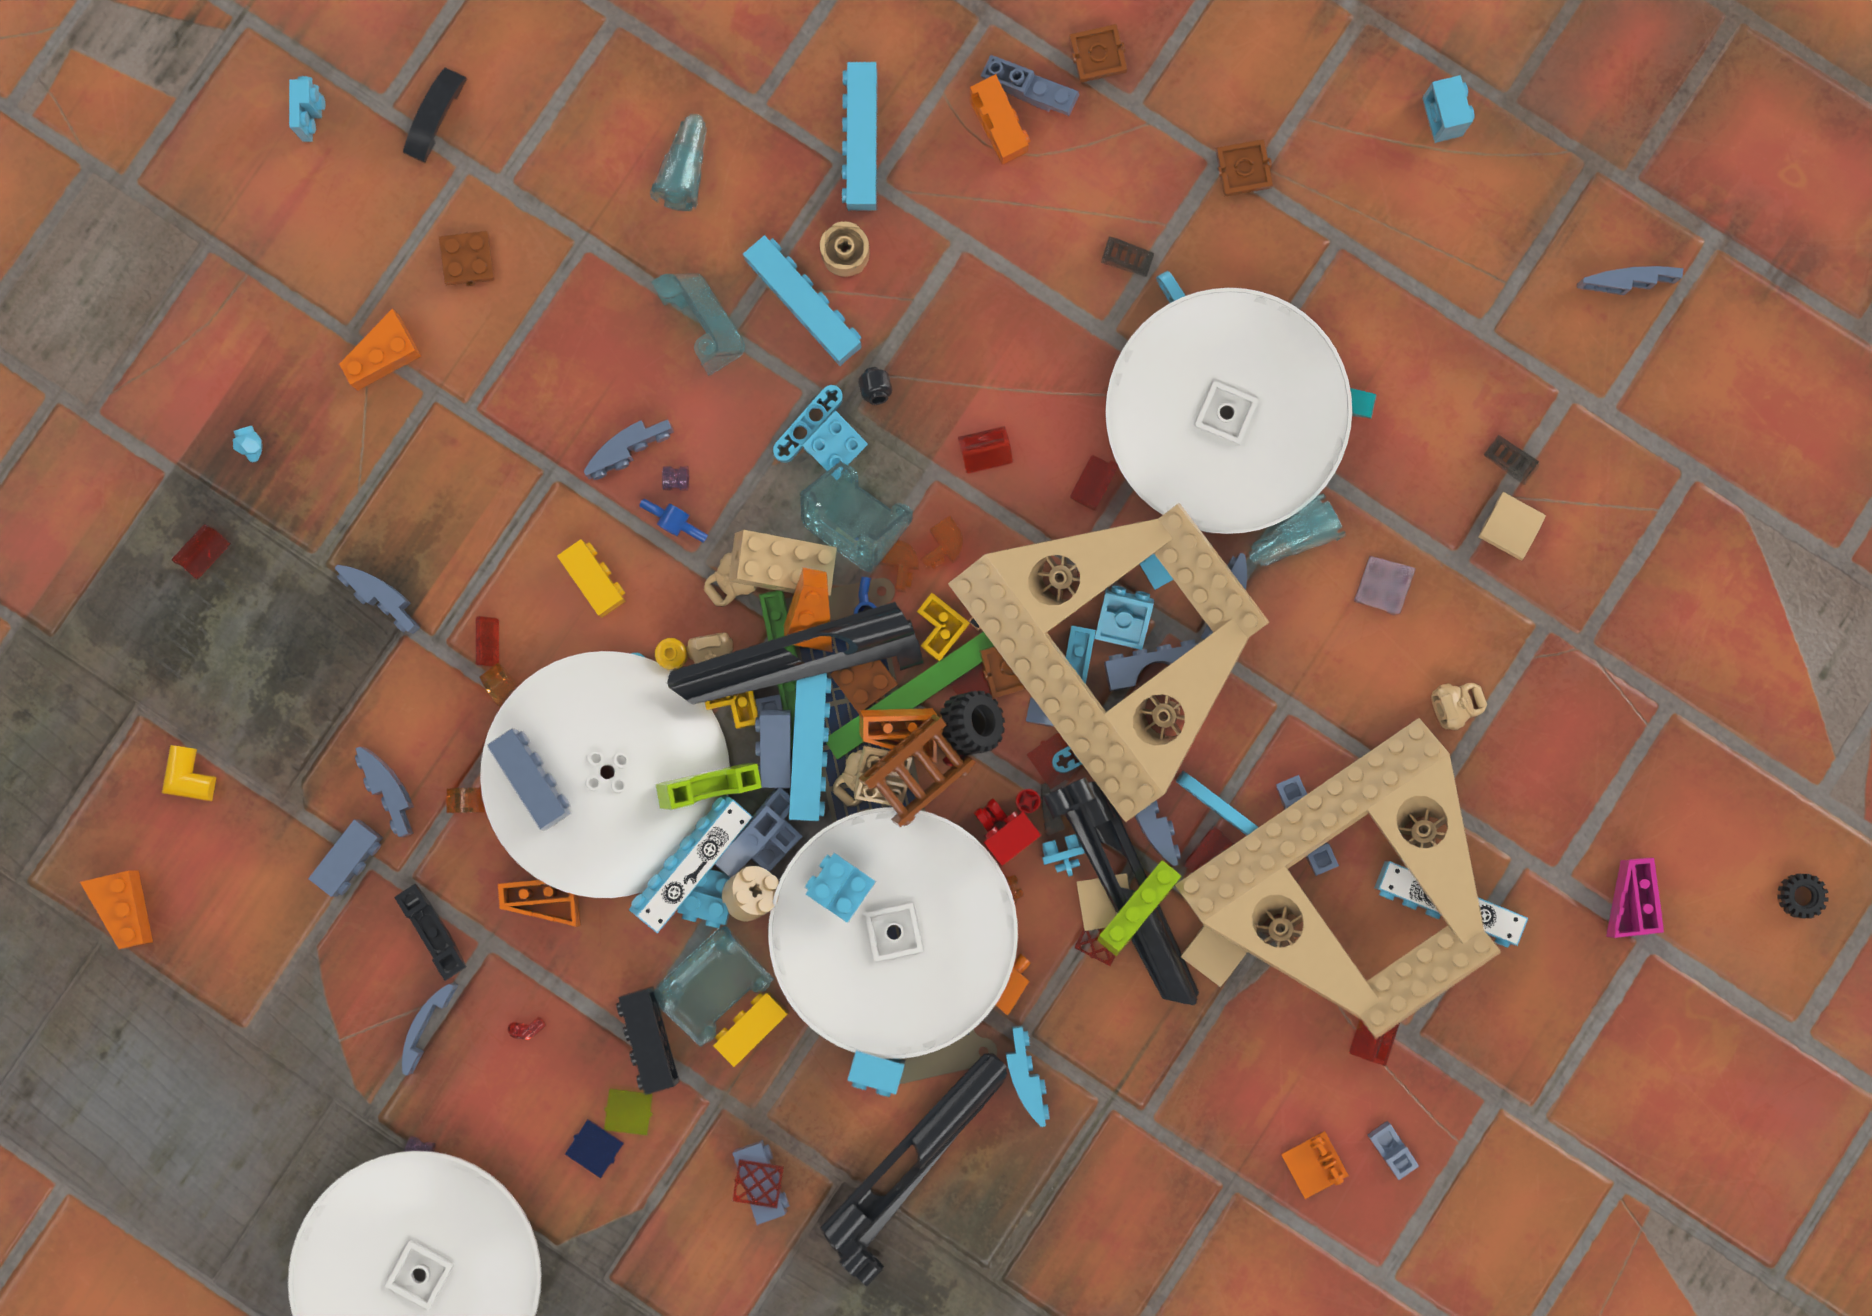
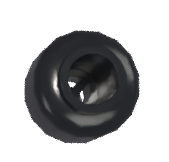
(875, 386)

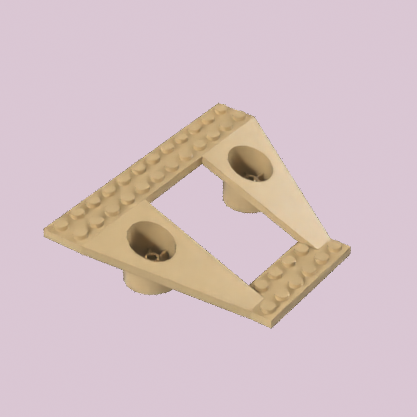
(1115, 746)
(1251, 882)

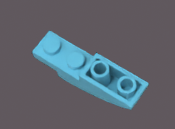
(1028, 1086)

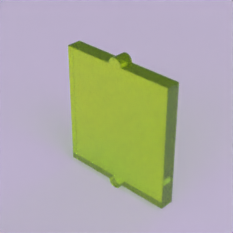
(628, 1112)

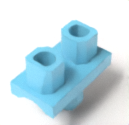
(1052, 854)

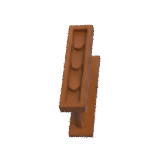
(894, 761)

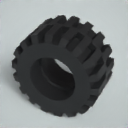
(985, 718)

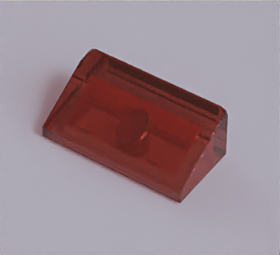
(487, 641)

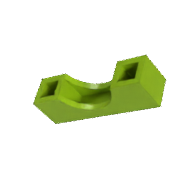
(710, 784)
(1139, 908)

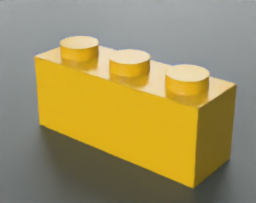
(592, 577)
(750, 1028)

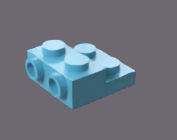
(304, 104)
(1124, 617)
(839, 887)
(706, 901)

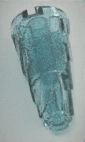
(681, 168)
(1306, 529)

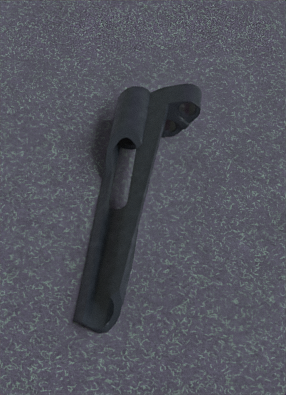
(870, 637)
(1098, 822)
(865, 1214)

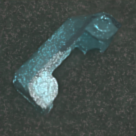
(722, 341)
(852, 518)
(710, 984)

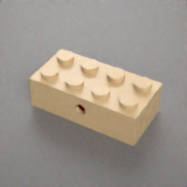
(777, 561)

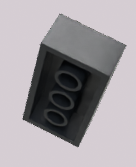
(648, 1040)

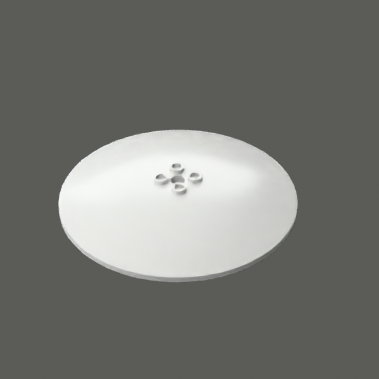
(1240, 354)
(593, 715)
(906, 991)
(410, 1214)

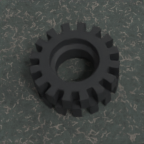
(1817, 896)

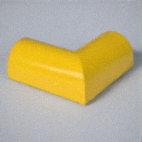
(947, 623)
(742, 706)
(181, 780)

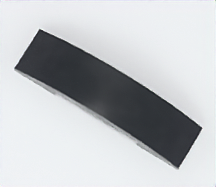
(431, 114)
(432, 931)

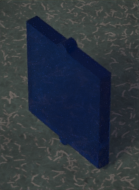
(594, 1148)

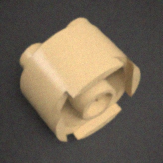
(833, 242)
(750, 893)

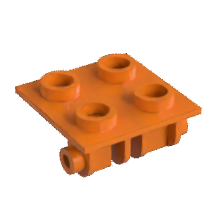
(1315, 1165)

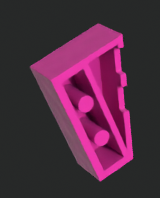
(1636, 900)

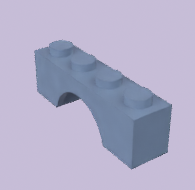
(1123, 672)

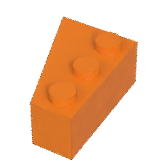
(998, 119)
(380, 352)
(810, 608)
(892, 726)
(540, 901)
(121, 907)

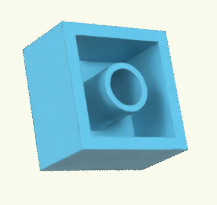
(1448, 108)
(876, 1073)

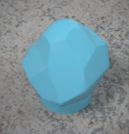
(248, 443)

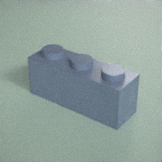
(774, 748)
(346, 858)
(761, 1153)

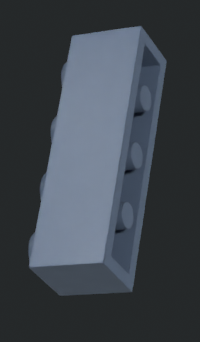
(529, 779)

